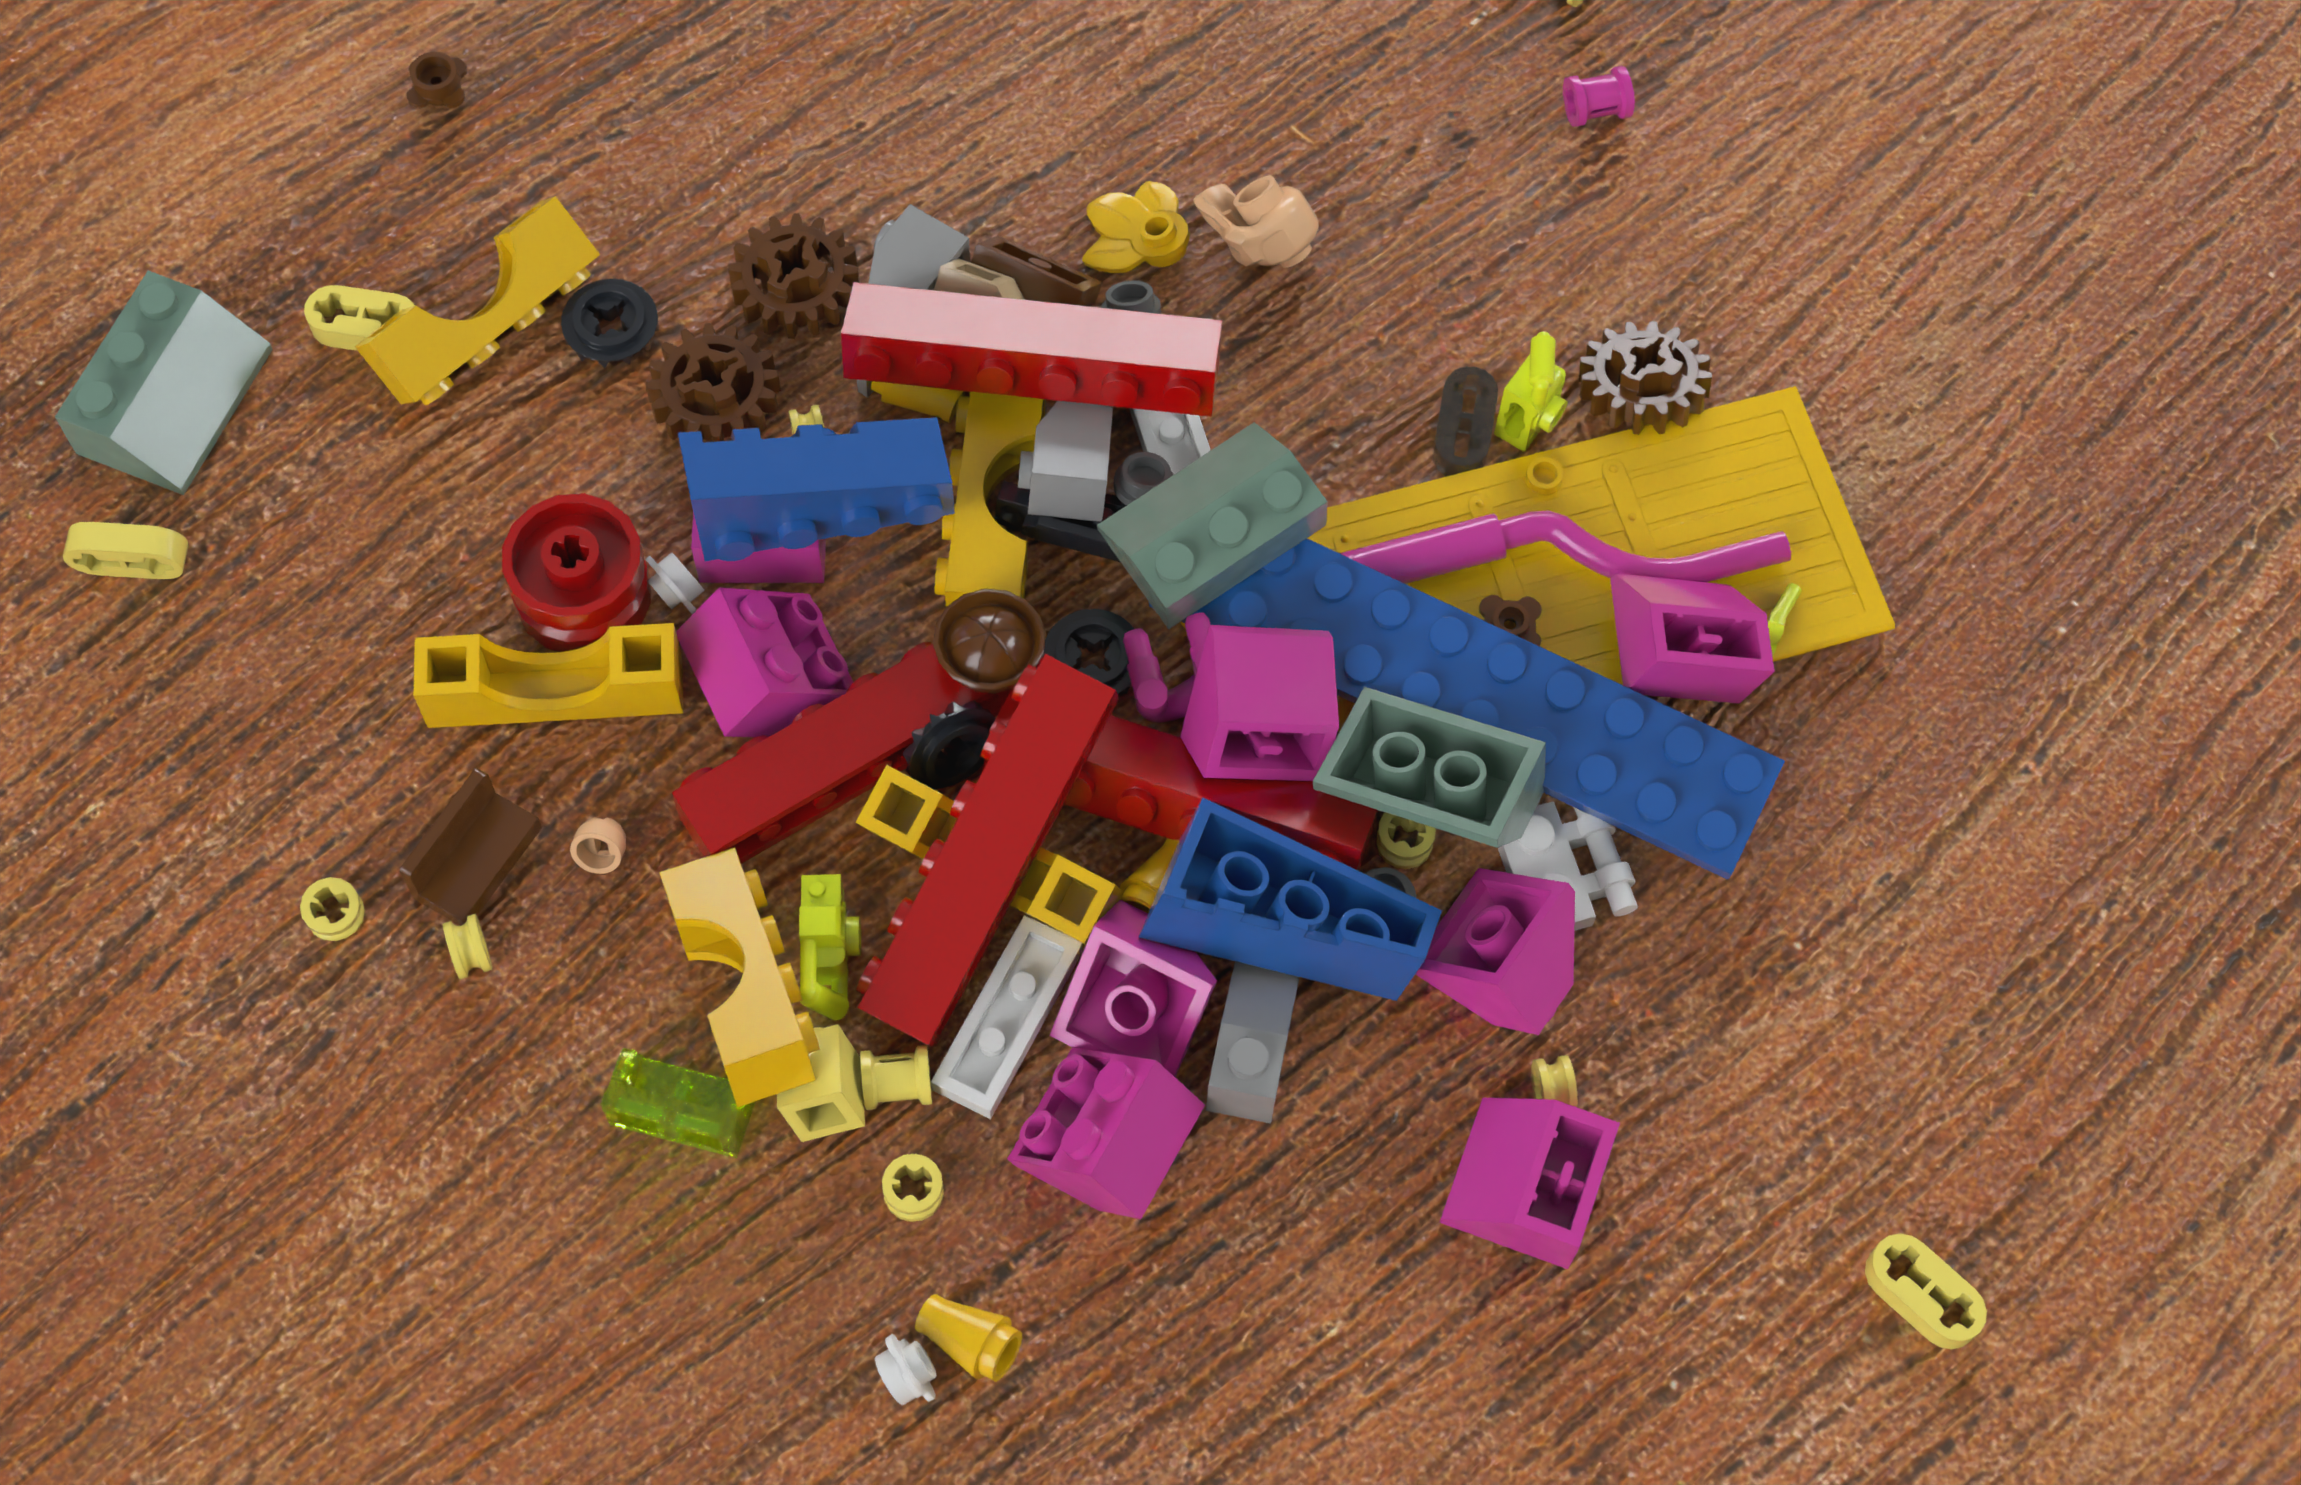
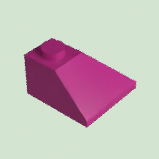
(1506, 949)
(1134, 993)

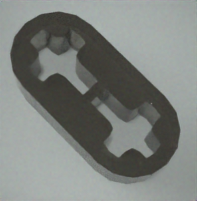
(1452, 420)

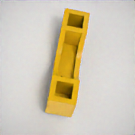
(536, 257)
(980, 549)
(482, 683)
(1053, 888)
(756, 1027)

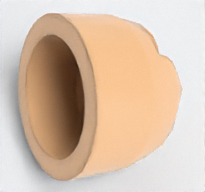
(587, 844)

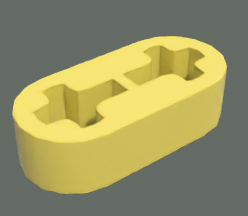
(363, 310)
(125, 550)
(1914, 1302)

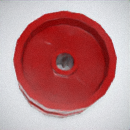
(575, 570)

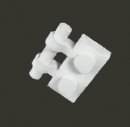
(1548, 855)

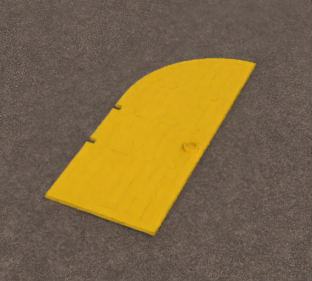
(1653, 495)

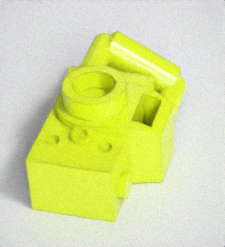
(1532, 396)
(825, 944)

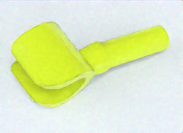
(1780, 612)

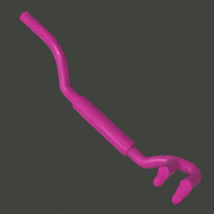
(1458, 548)

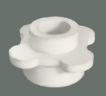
(674, 582)
(906, 1370)

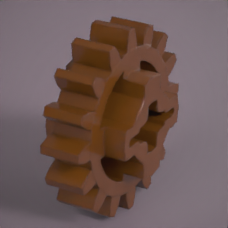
(792, 273)
(1645, 377)
(714, 384)

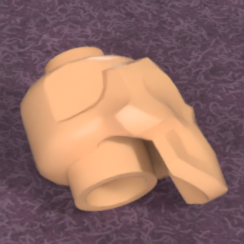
(1262, 222)

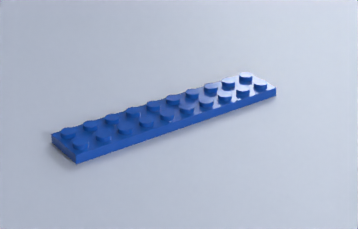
(1604, 742)

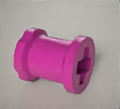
(1598, 96)

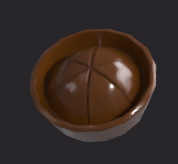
(989, 639)

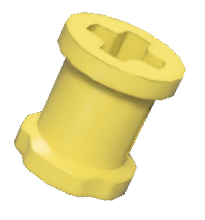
(896, 1077)

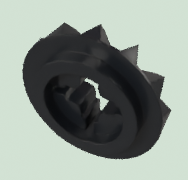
(608, 300)
(1094, 631)
(961, 735)

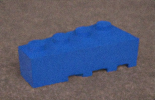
(814, 484)
(1286, 908)

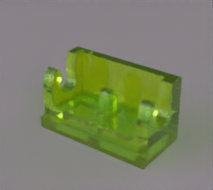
(675, 1104)

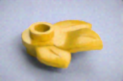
(1137, 230)

